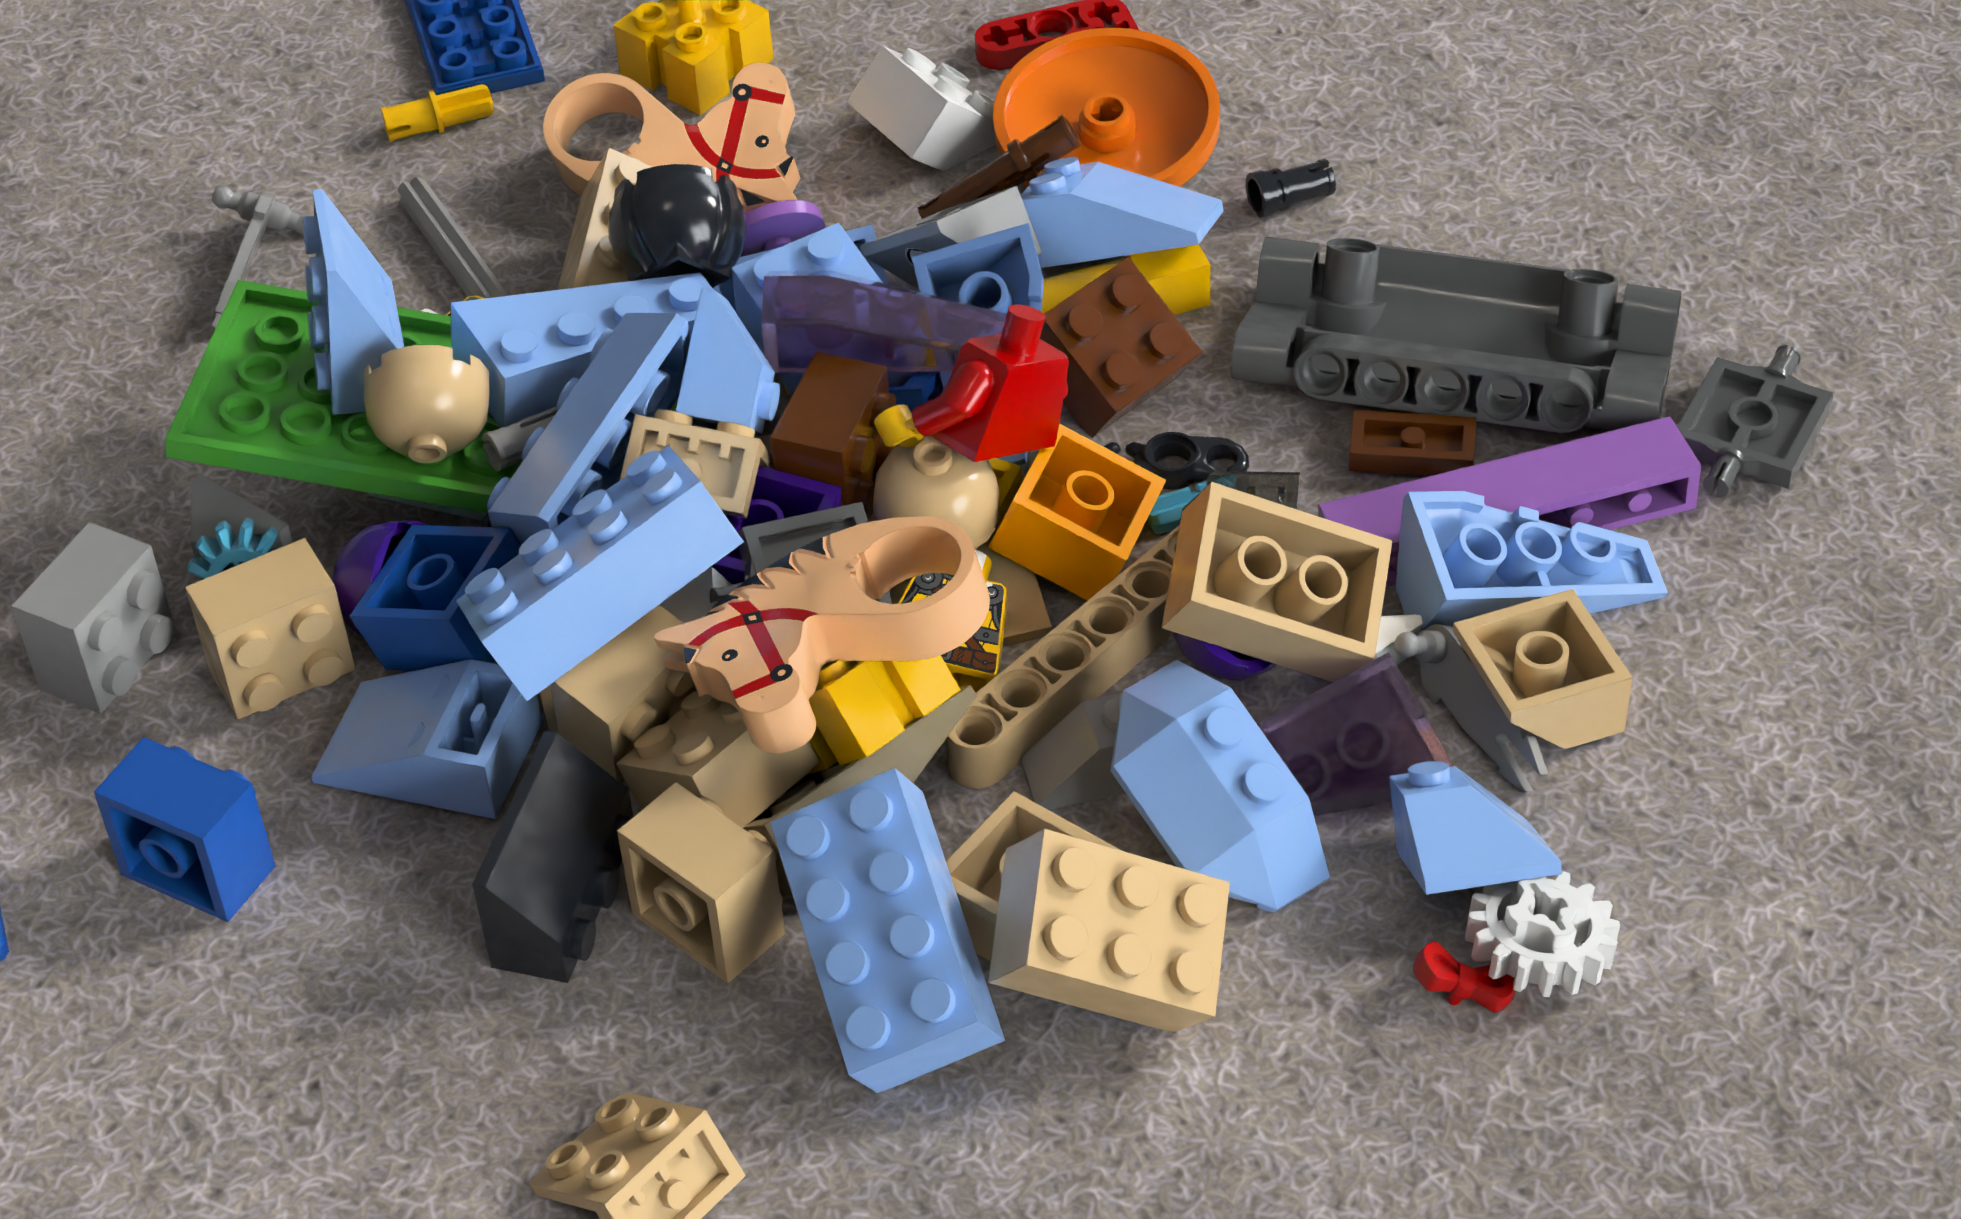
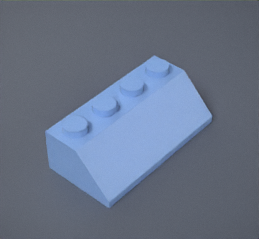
(587, 440)

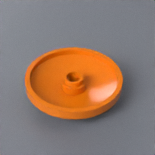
(1126, 95)

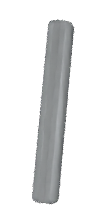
(448, 240)

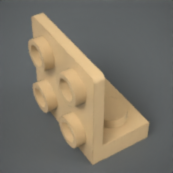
(720, 458)
(642, 1163)

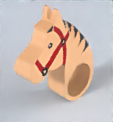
(734, 139)
(819, 607)

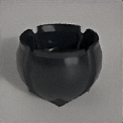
(677, 224)

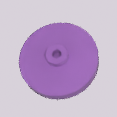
(780, 224)

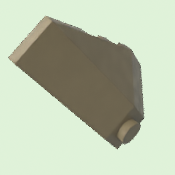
(906, 752)

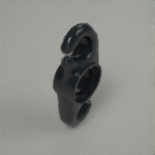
(1197, 450)

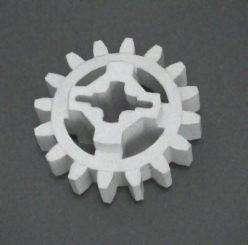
(1542, 933)

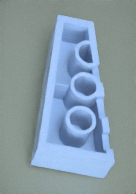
(547, 337)

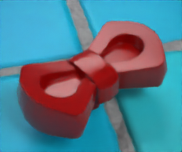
(1443, 973)

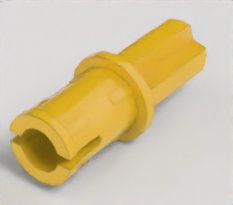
(437, 112)

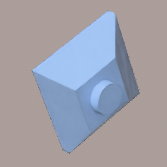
(1462, 834)

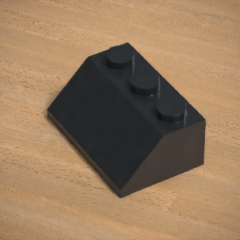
(552, 863)

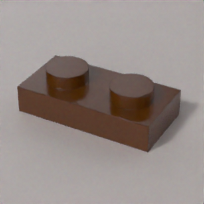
(1411, 443)

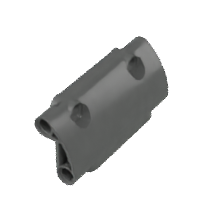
(1457, 336)

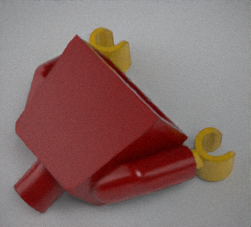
(998, 399)

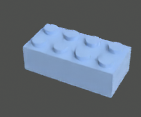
(597, 570)
(886, 932)

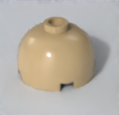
(426, 401)
(938, 484)

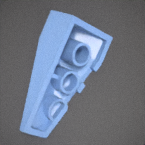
(1478, 559)

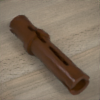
(1012, 168)

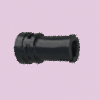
(1278, 189)

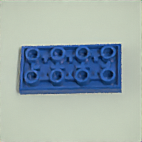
(475, 44)

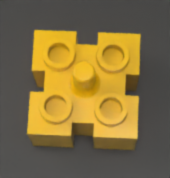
(692, 47)
(871, 702)

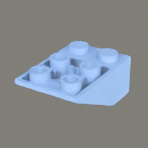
(354, 309)
(434, 738)

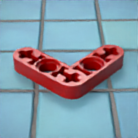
(1063, 18)

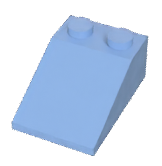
(1111, 213)

